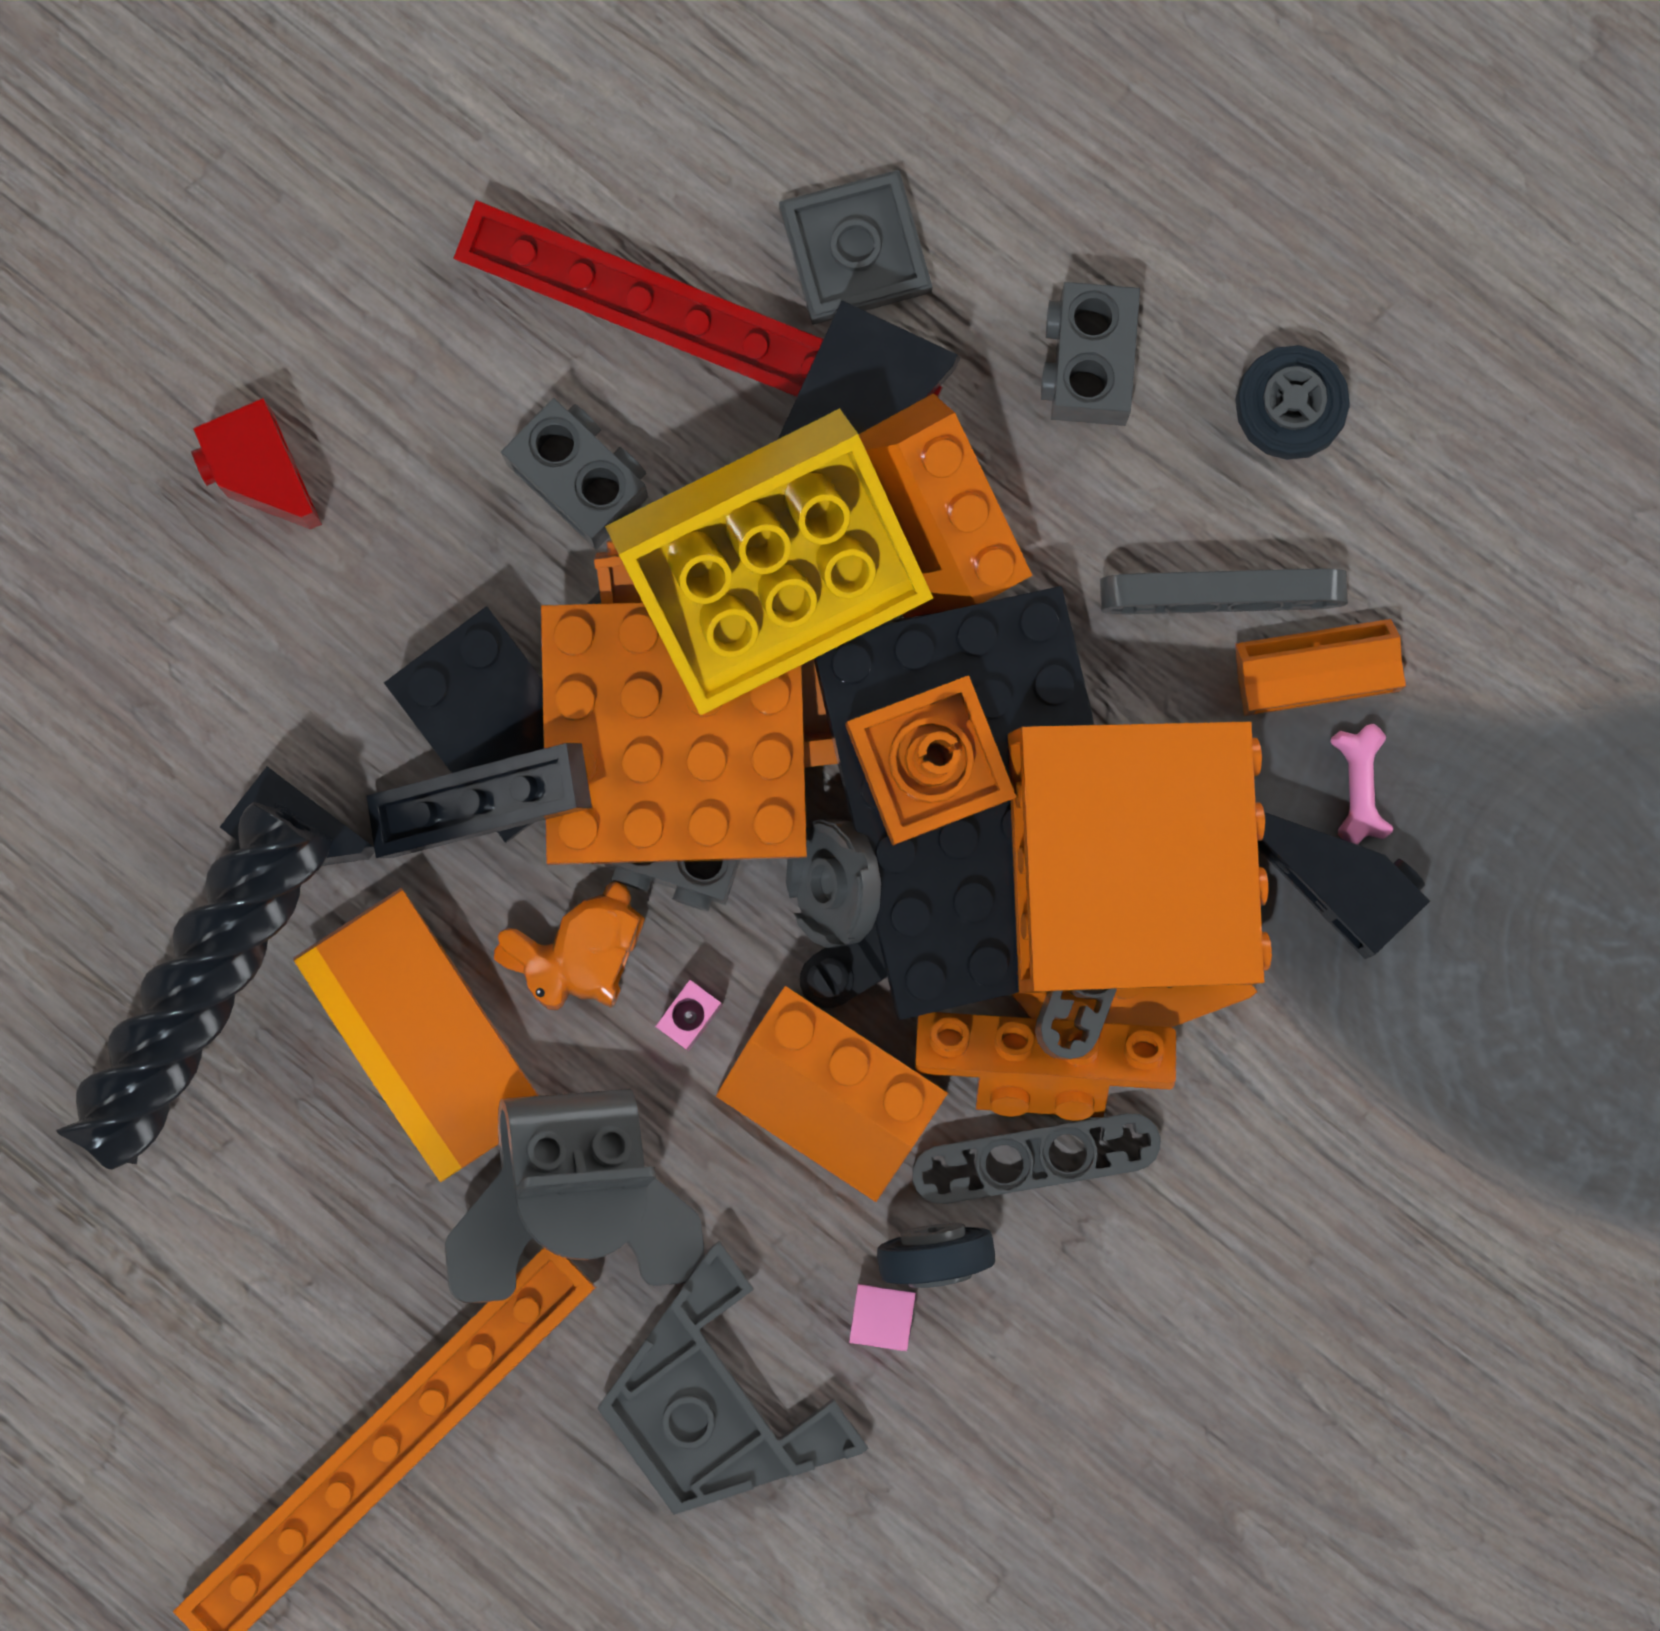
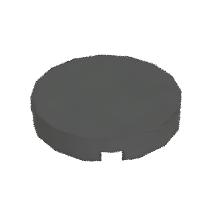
(835, 884)

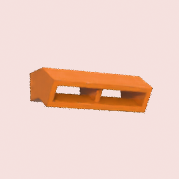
(1319, 667)

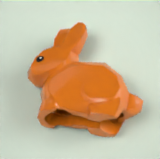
(585, 954)

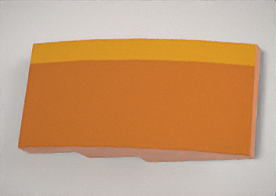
(416, 1031)

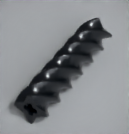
(193, 995)

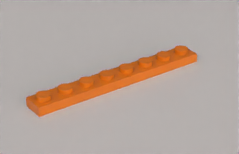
(386, 1447)

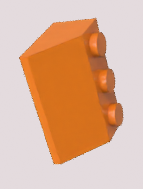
(944, 507)
(831, 1094)

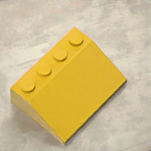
(770, 561)

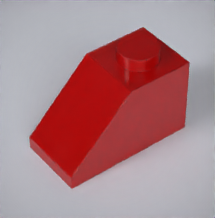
(254, 464)

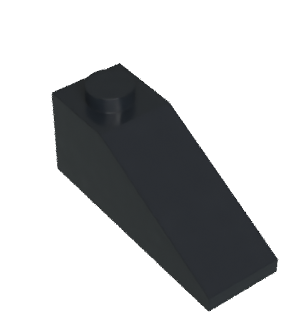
(1346, 883)

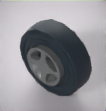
(1308, 385)
(936, 1255)

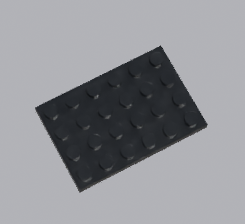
(951, 891)

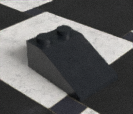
(474, 698)

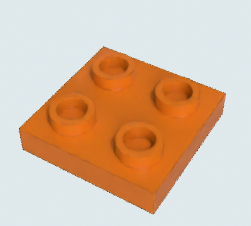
(930, 760)

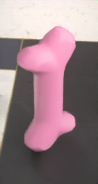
(1360, 753)

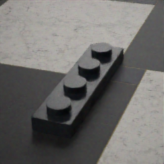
(479, 800)

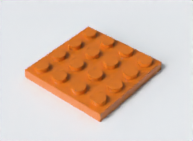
(655, 768)

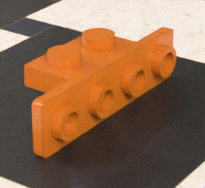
(1024, 1079)

